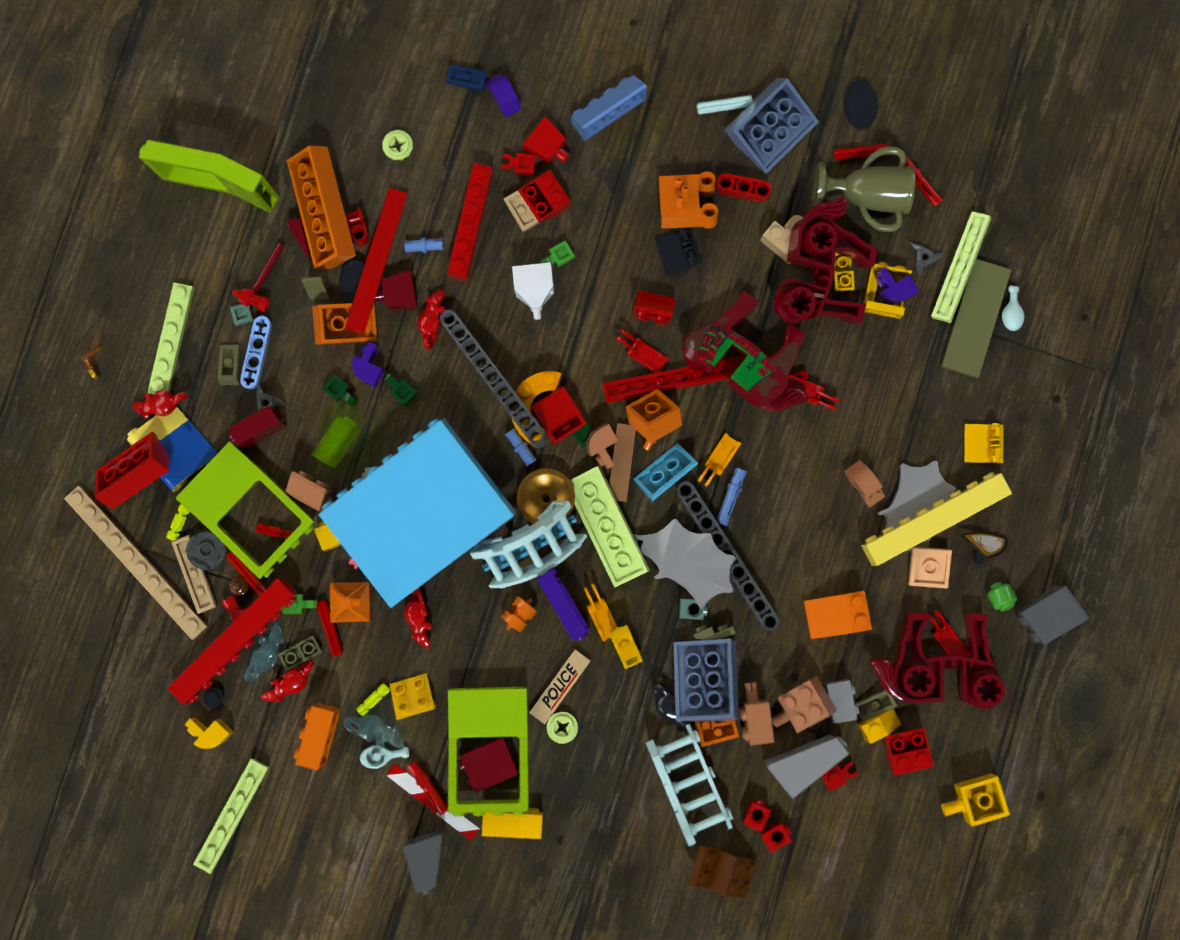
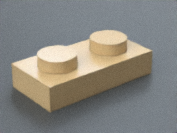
(520, 211)

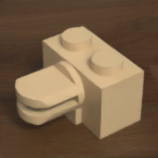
(778, 237)

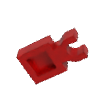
(522, 163)
(836, 777)

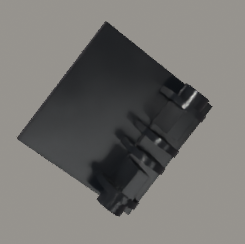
(678, 251)

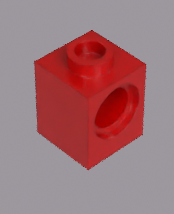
(757, 824)
(771, 844)

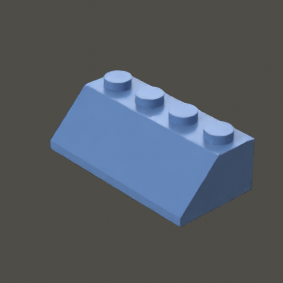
(609, 107)

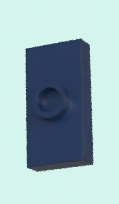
(466, 77)

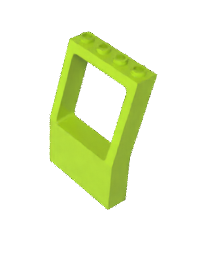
(209, 172)
(222, 486)
(488, 714)

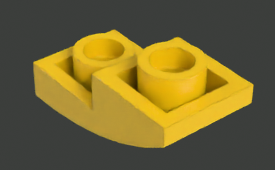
(843, 274)

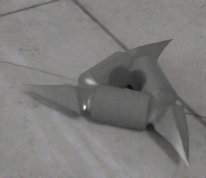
(920, 263)
(263, 396)

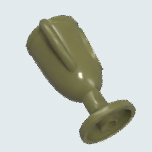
(872, 188)

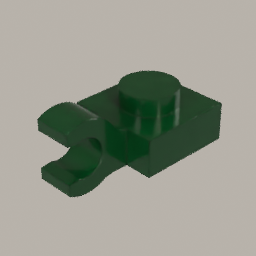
(338, 389)
(401, 390)

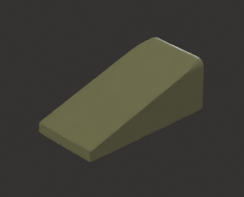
(316, 288)
(229, 365)
(876, 704)

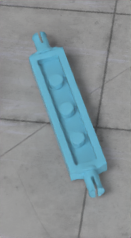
(538, 543)

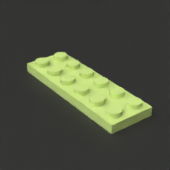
(608, 527)

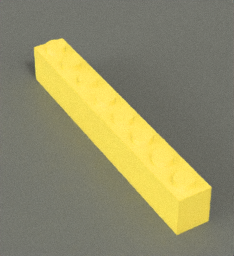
(936, 519)

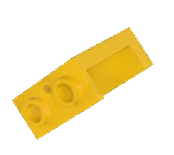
(894, 310)

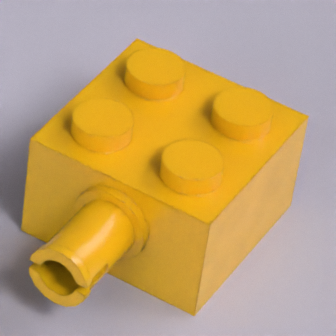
(978, 800)

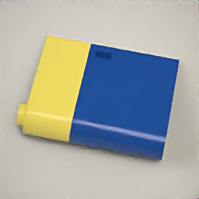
(183, 443)

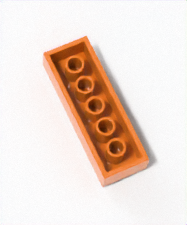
(320, 207)

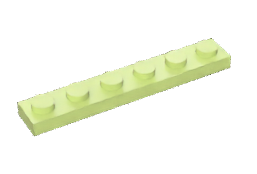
(961, 267)
(171, 338)
(231, 815)

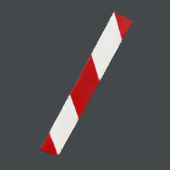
(408, 783)

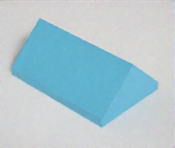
(665, 472)

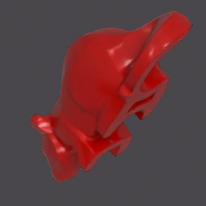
(429, 321)
(161, 404)
(415, 614)
(292, 683)

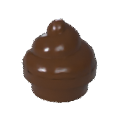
(238, 585)

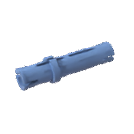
(731, 496)

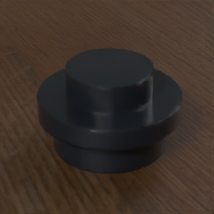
(213, 697)

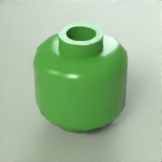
(1002, 596)

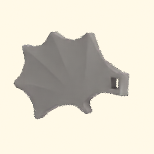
(916, 490)
(689, 560)

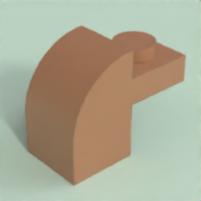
(598, 441)
(865, 482)

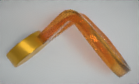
(84, 360)

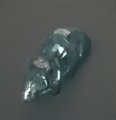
(266, 656)
(373, 728)

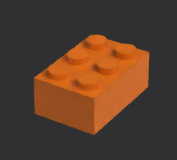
(317, 736)

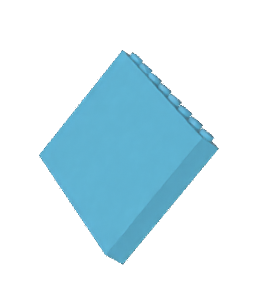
(417, 512)

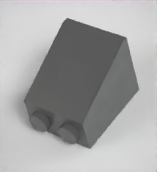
(1051, 614)
(425, 859)

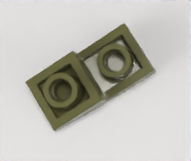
(708, 633)
(299, 653)

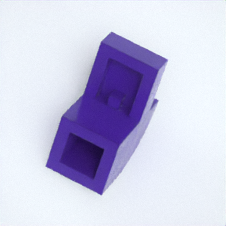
(503, 94)
(895, 292)
(365, 369)

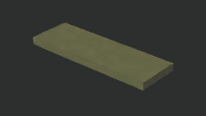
(976, 318)

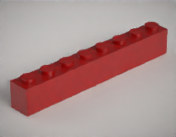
(233, 641)

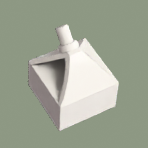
(533, 285)

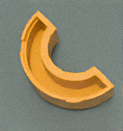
(531, 390)

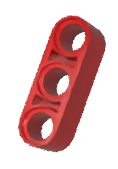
(752, 184)

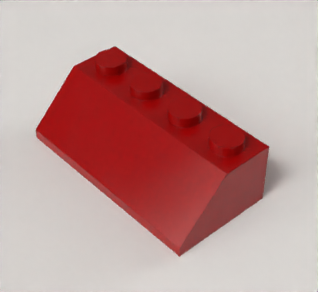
(131, 471)

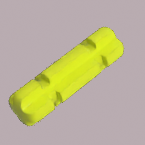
(177, 523)
(373, 699)

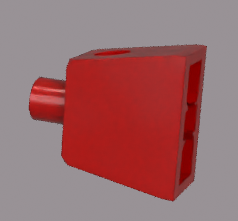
(546, 143)

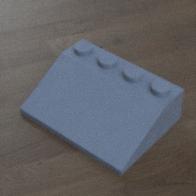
(772, 124)
(706, 680)

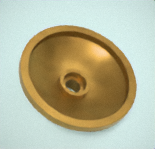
(542, 484)

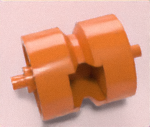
(519, 614)

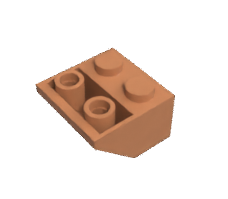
(307, 491)

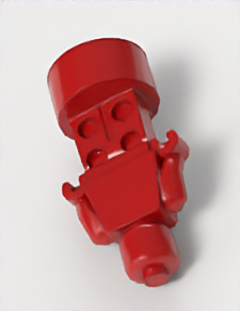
(247, 297)
(234, 608)

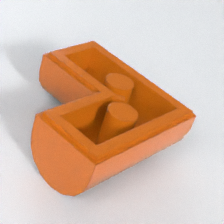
(715, 732)

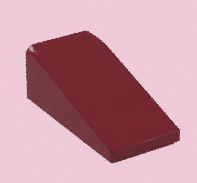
(297, 229)

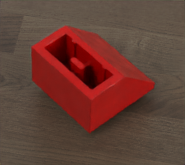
(545, 197)
(654, 308)
(558, 415)
(908, 751)

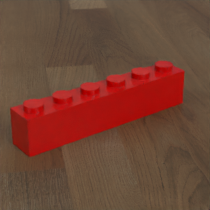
(470, 222)

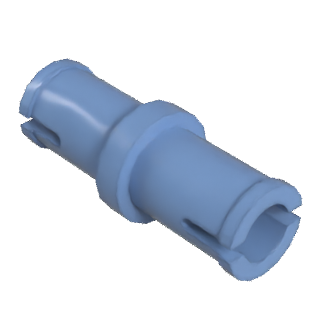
(424, 245)
(520, 447)

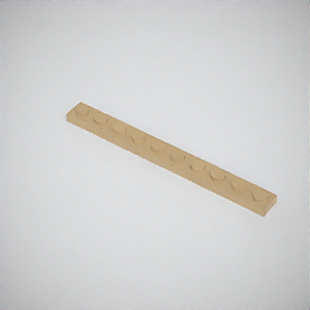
(136, 562)

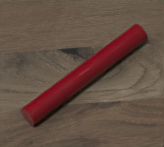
(267, 268)

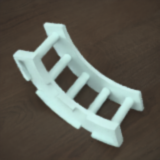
(523, 537)
(673, 788)

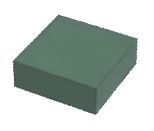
(241, 314)

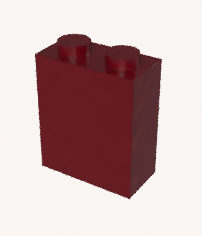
(256, 427)
(488, 764)

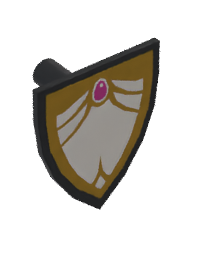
(986, 544)

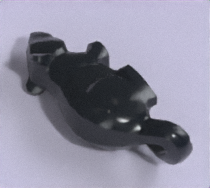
(666, 708)

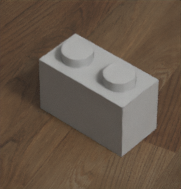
(841, 695)

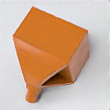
(654, 417)
(351, 602)

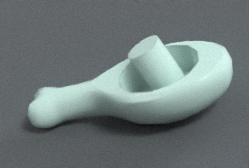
(1013, 313)
(376, 757)

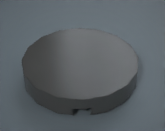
(205, 551)

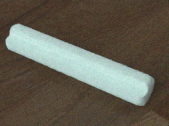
(724, 104)

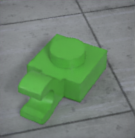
(559, 254)
(299, 605)

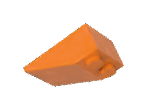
(331, 322)
(837, 615)

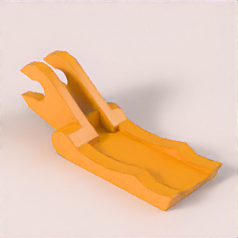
(720, 457)
(601, 615)

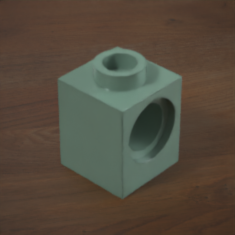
(684, 613)

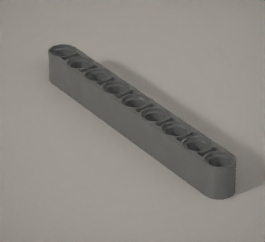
(499, 384)
(726, 545)

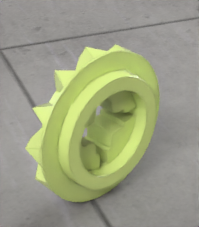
(403, 138)
(562, 737)

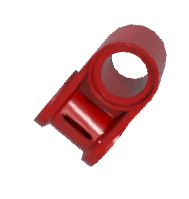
(357, 224)

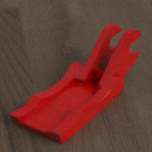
(643, 353)
(813, 390)
(947, 637)

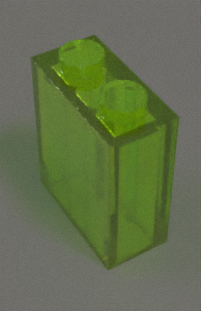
(336, 441)

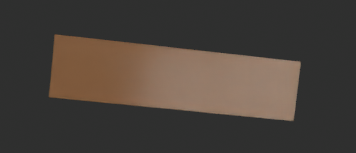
(622, 461)

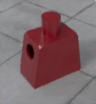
(398, 292)

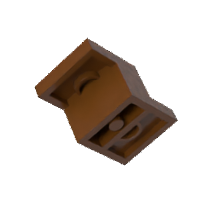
(722, 871)

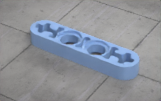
(253, 352)

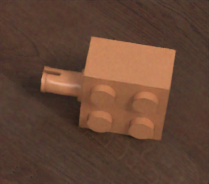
(804, 705)
(756, 717)

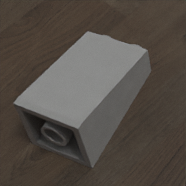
(806, 763)

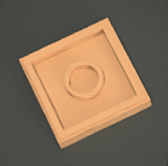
(929, 567)

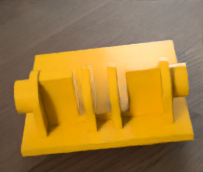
(983, 443)
(412, 696)

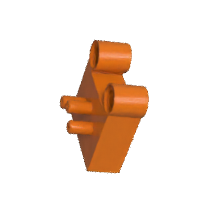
(681, 201)

